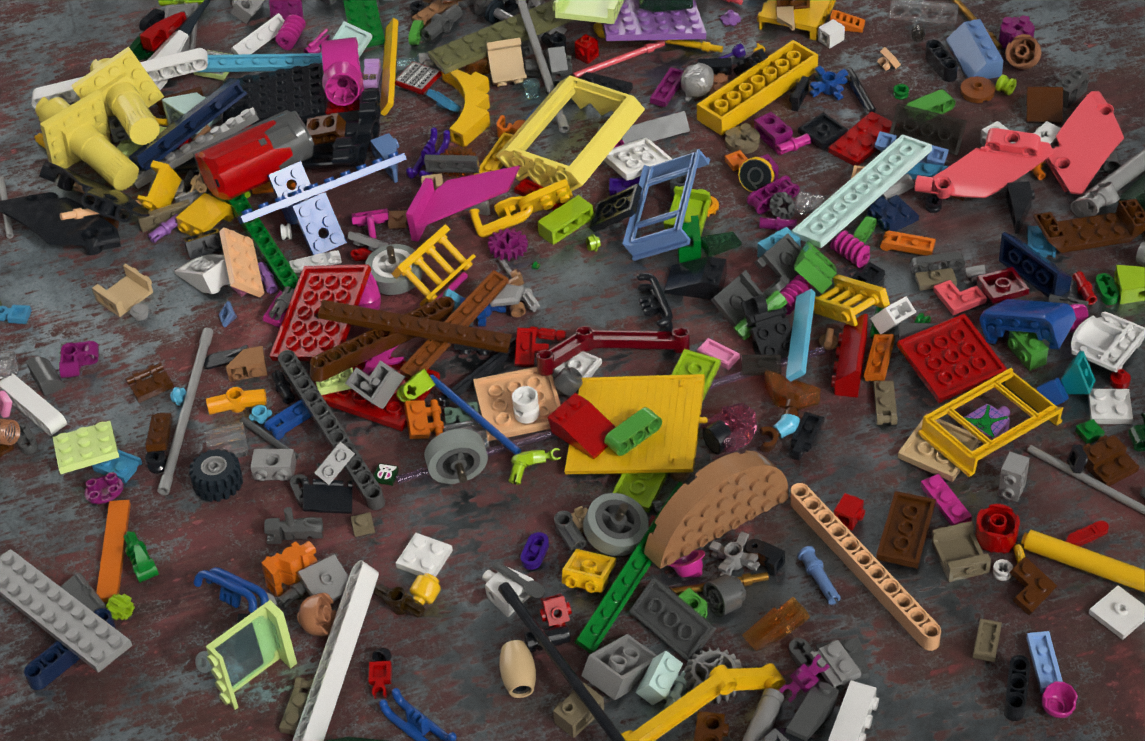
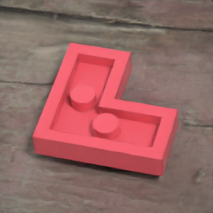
(959, 301)

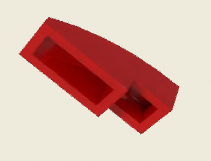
(161, 31)

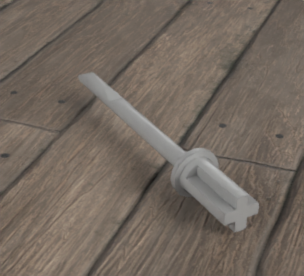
(527, 295)

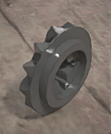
(779, 199)

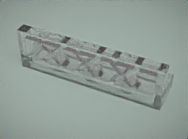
(924, 7)

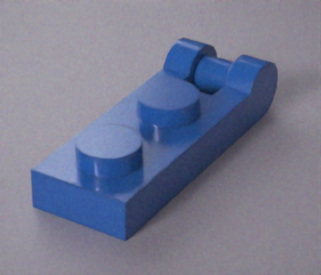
(288, 418)

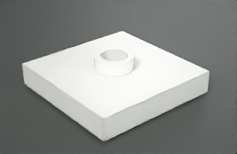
(1119, 612)

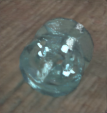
(531, 88)

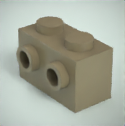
(573, 714)

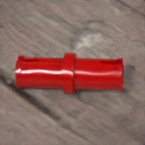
(1084, 287)

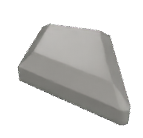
(508, 296)

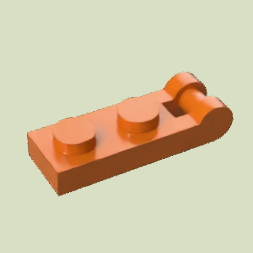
(907, 243)

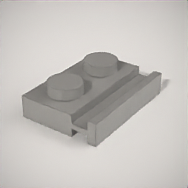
(841, 668)

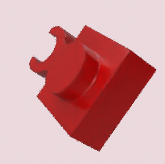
(379, 675)

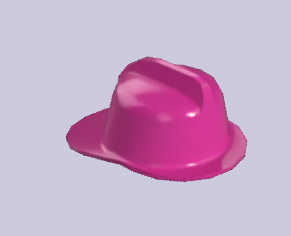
(689, 565)

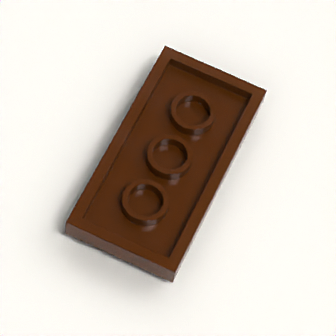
(906, 529)

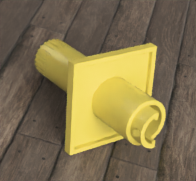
(125, 93)
(83, 134)

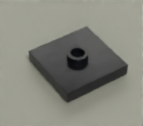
(823, 130)

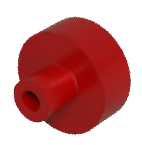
(1120, 379)

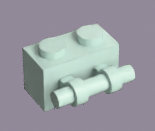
(659, 679)

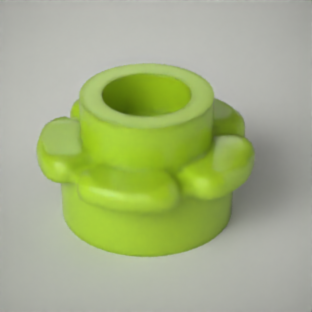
(593, 242)

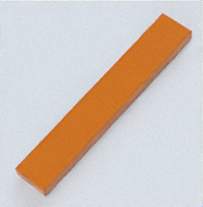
(113, 549)

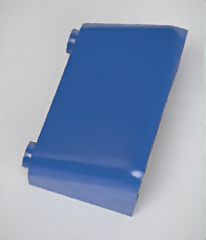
(1046, 319)

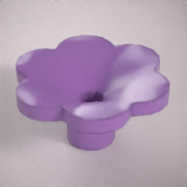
(730, 18)

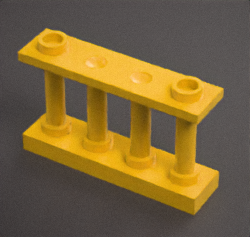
(417, 259)
(856, 291)

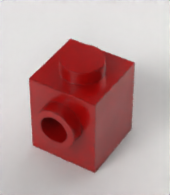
(850, 510)

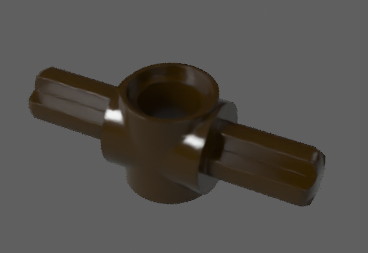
(399, 600)

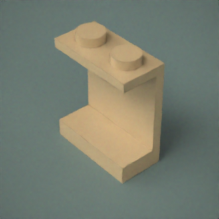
(506, 62)
(125, 293)

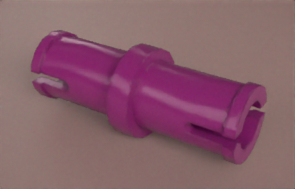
(777, 223)

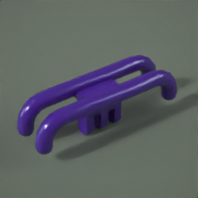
(429, 149)

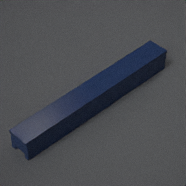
(188, 124)

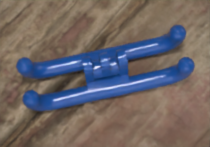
(232, 587)
(418, 724)

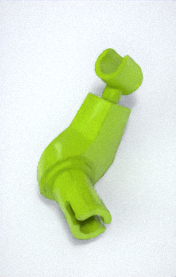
(525, 459)

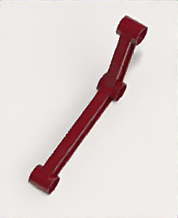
(587, 339)

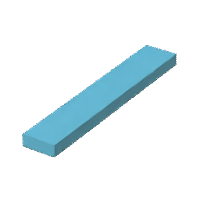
(800, 335)

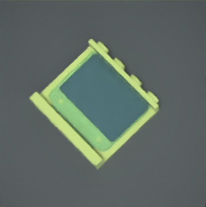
(249, 650)

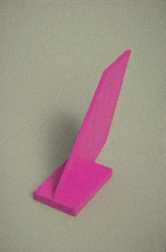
(455, 196)

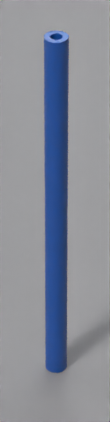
(476, 416)

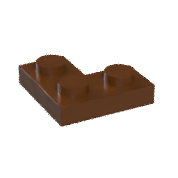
(1036, 585)

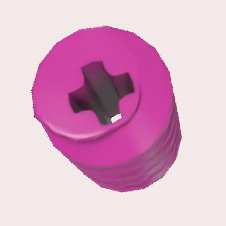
(290, 32)
(851, 248)
(794, 288)

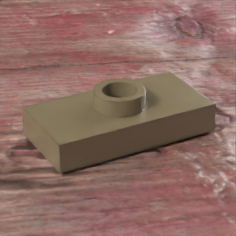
(929, 279)
(987, 640)

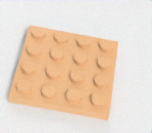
(496, 403)

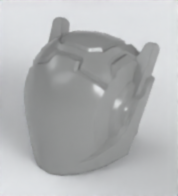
(697, 80)

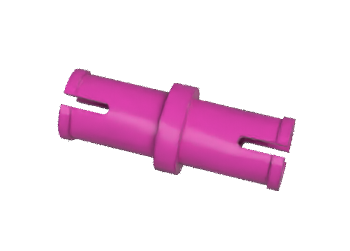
(793, 144)

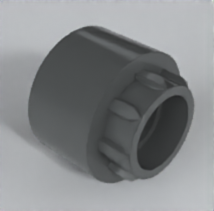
(724, 594)

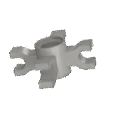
(734, 555)

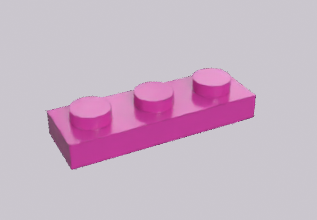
(946, 500)

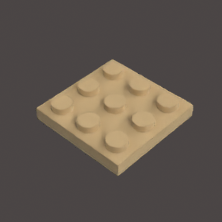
(925, 456)

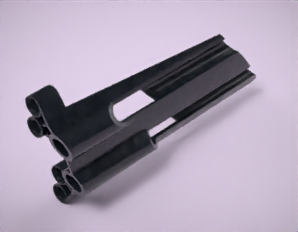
(345, 151)

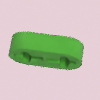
(415, 32)
(865, 229)

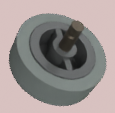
(456, 456)
(615, 524)

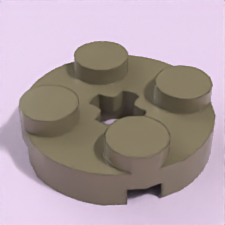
(735, 135)

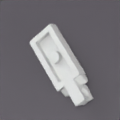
(326, 258)

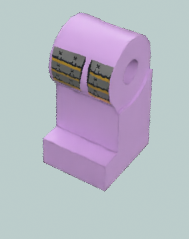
(372, 73)

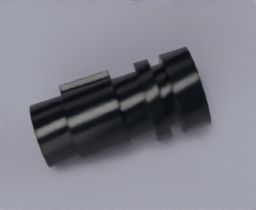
(556, 634)

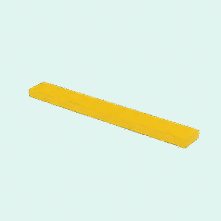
(389, 66)

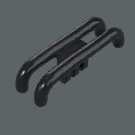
(656, 302)

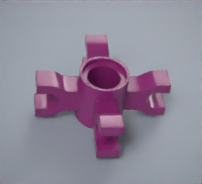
(804, 678)

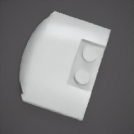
(1107, 340)

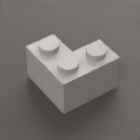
(378, 386)

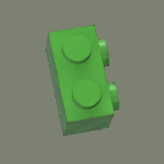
(1028, 349)

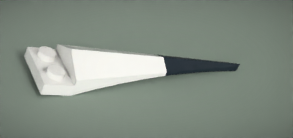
(177, 40)

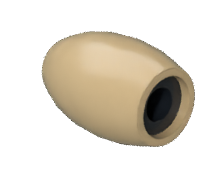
(517, 669)

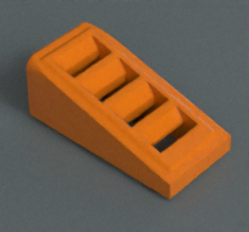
(848, 21)

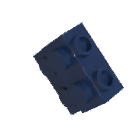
(892, 213)

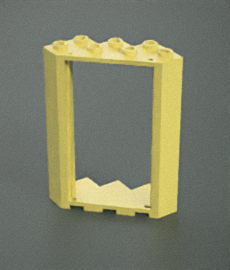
(546, 171)

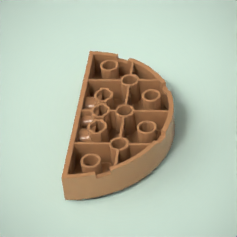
(715, 502)

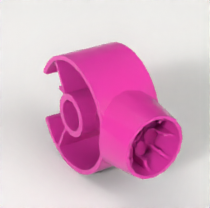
(342, 71)

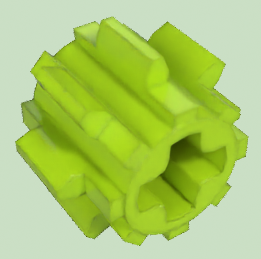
(120, 606)

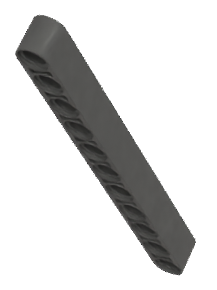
(331, 428)

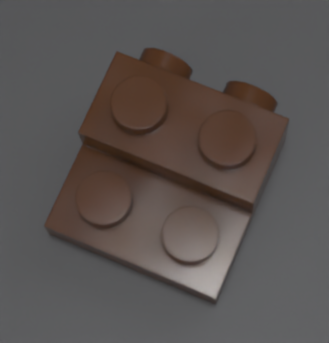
(1109, 460)

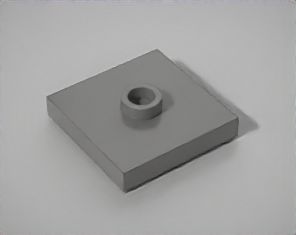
(325, 577)

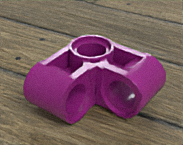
(77, 355)

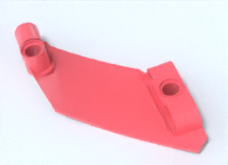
(1084, 143)
(988, 167)

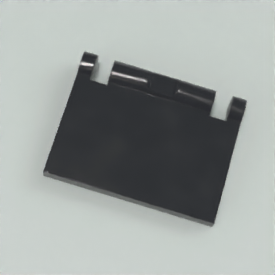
(327, 498)

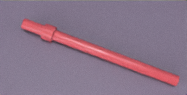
(647, 48)

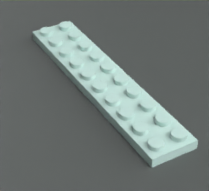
(861, 190)

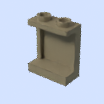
(960, 552)

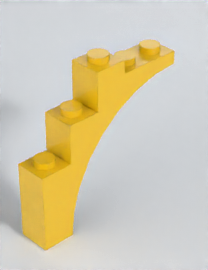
(474, 116)

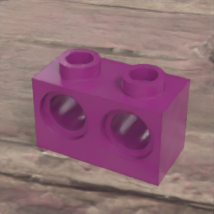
(772, 130)

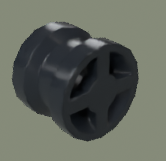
(156, 461)

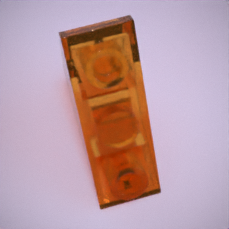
(779, 385)

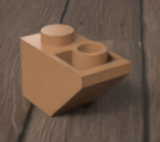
(247, 364)

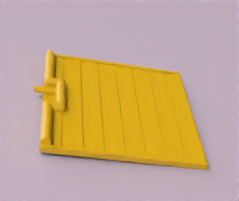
(671, 448)

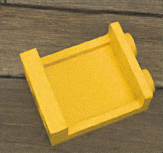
(163, 187)
(203, 215)

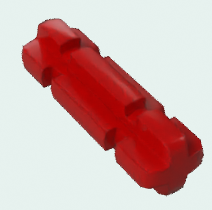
(550, 334)

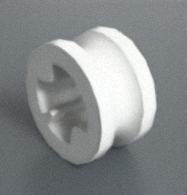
(286, 231)
(1003, 564)

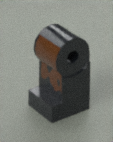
(768, 555)

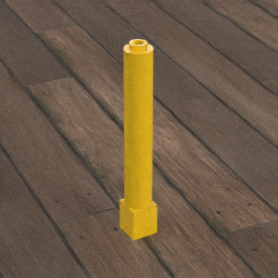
(1084, 559)

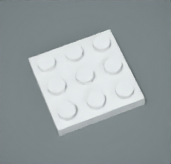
(631, 157)

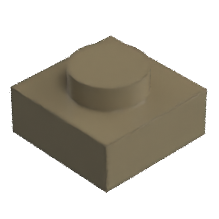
(362, 524)

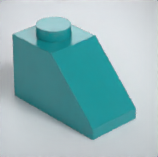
(1078, 376)

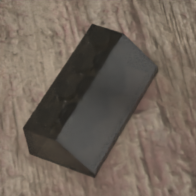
(929, 127)

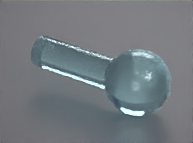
(407, 61)

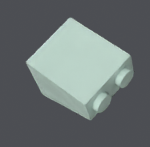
(179, 105)

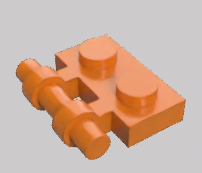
(417, 419)

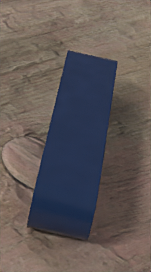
(55, 660)

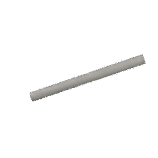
(7, 220)

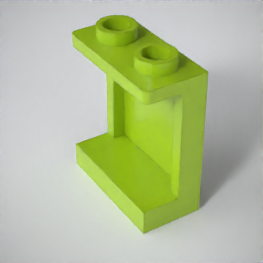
(698, 205)

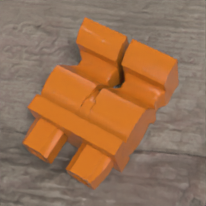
(285, 566)

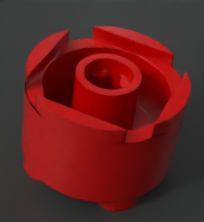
(997, 528)

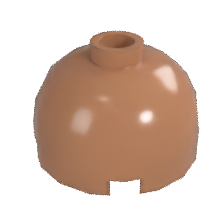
(1023, 52)
(316, 614)

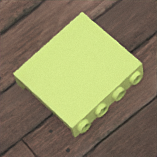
(588, 10)

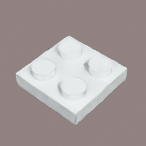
(1110, 406)
(424, 555)

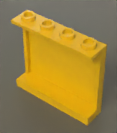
(805, 19)

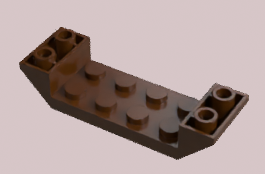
(1094, 230)

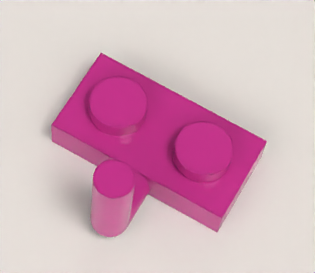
(368, 218)

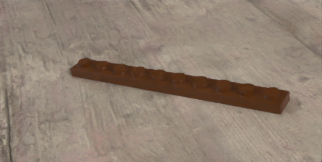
(414, 326)

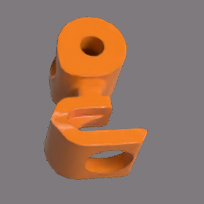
(511, 129)

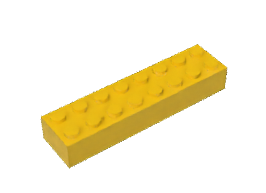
(756, 87)

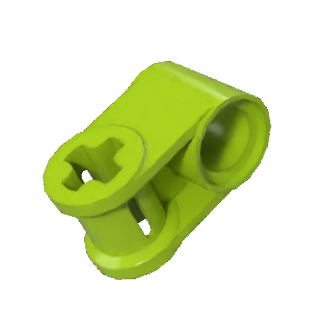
(417, 385)

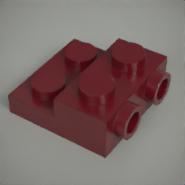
(1002, 285)

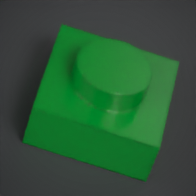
(1089, 431)

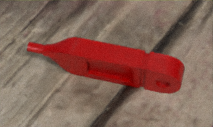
(1088, 533)

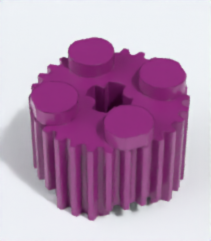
(1013, 27)

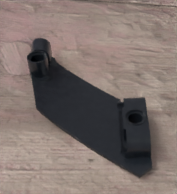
(107, 199)
(42, 216)

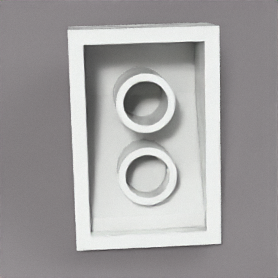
(205, 273)

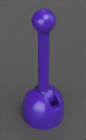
(737, 51)

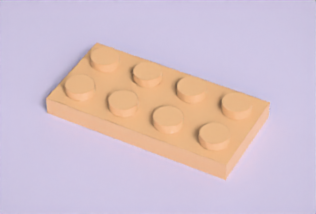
(241, 262)

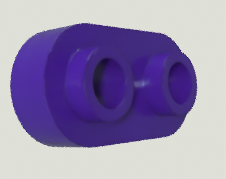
(532, 554)

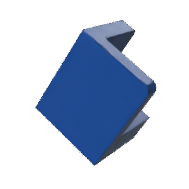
(1053, 391)

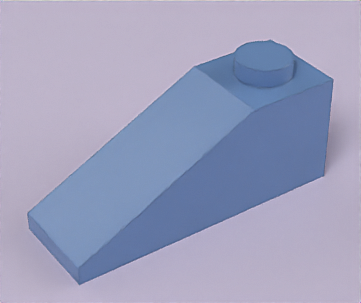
(382, 148)

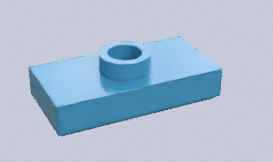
(443, 101)

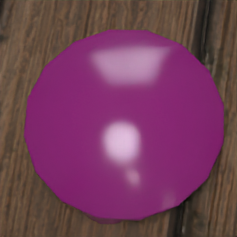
(103, 488)

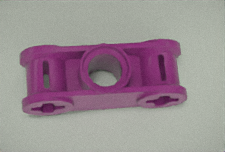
(765, 193)

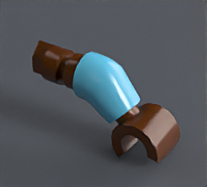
(785, 426)

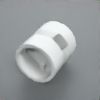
(525, 404)

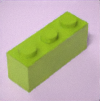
(565, 219)

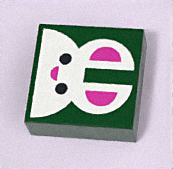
(386, 474)

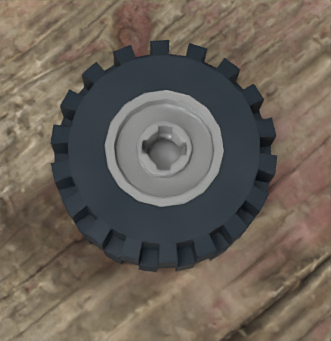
(216, 475)

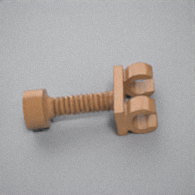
(517, 310)

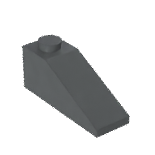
(813, 711)

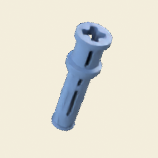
(814, 567)

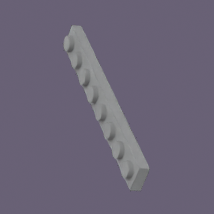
(186, 151)

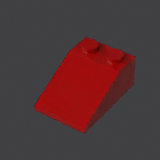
(581, 425)

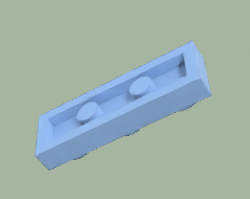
(1043, 659)

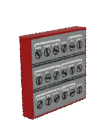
(417, 78)

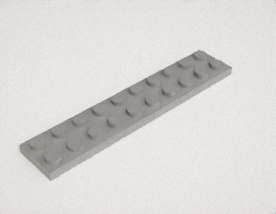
(59, 613)

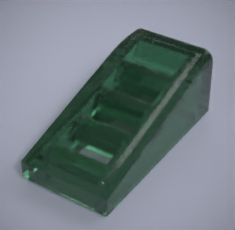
(715, 244)

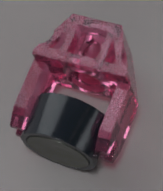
(735, 418)

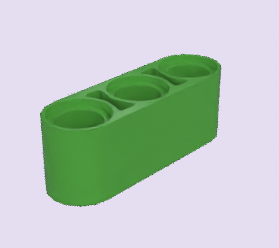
(936, 102)
(633, 431)

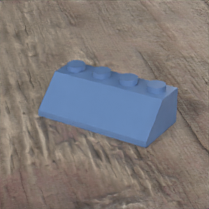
(975, 50)

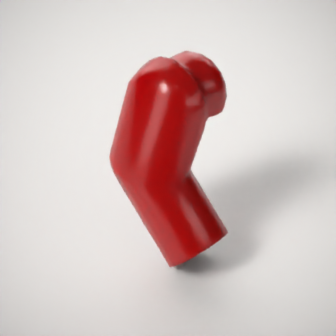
(360, 254)

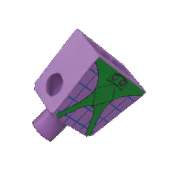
(990, 420)

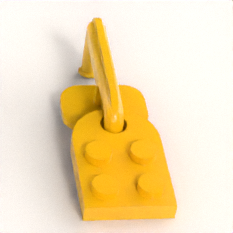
(531, 203)

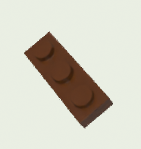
(159, 432)

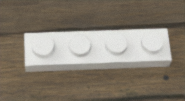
(259, 36)

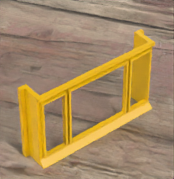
(962, 456)

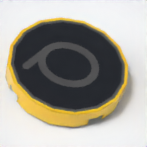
(755, 173)

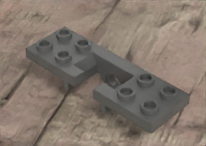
(779, 258)

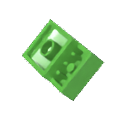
(815, 267)

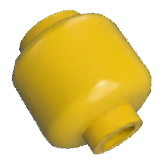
(425, 589)

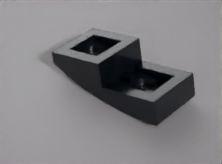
(870, 274)

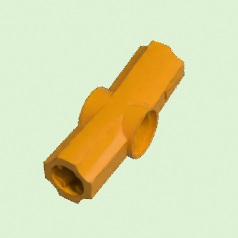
(236, 400)

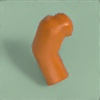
(1038, 172)

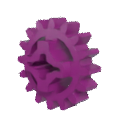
(507, 244)

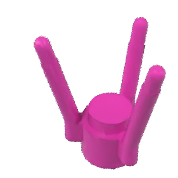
(314, 47)

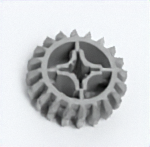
(704, 663)

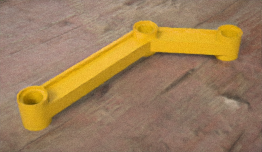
(720, 681)

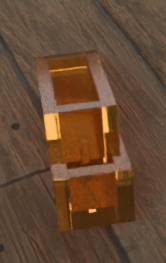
(776, 624)

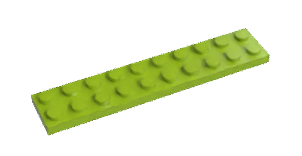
(646, 486)

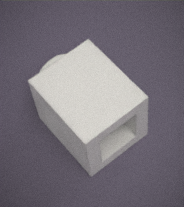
(831, 33)

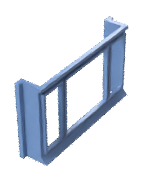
(669, 238)

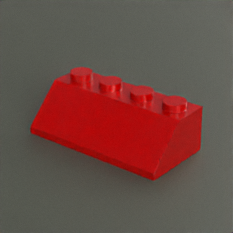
(851, 358)

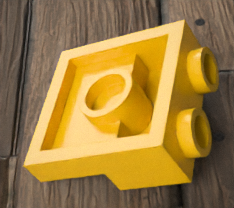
(588, 571)

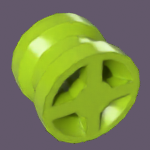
(1005, 84)

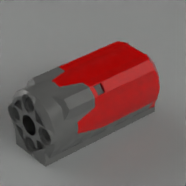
(248, 156)

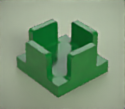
(692, 252)

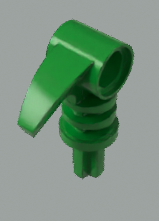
(142, 563)

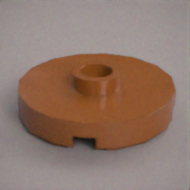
(977, 89)

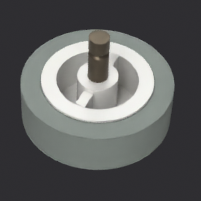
(385, 261)

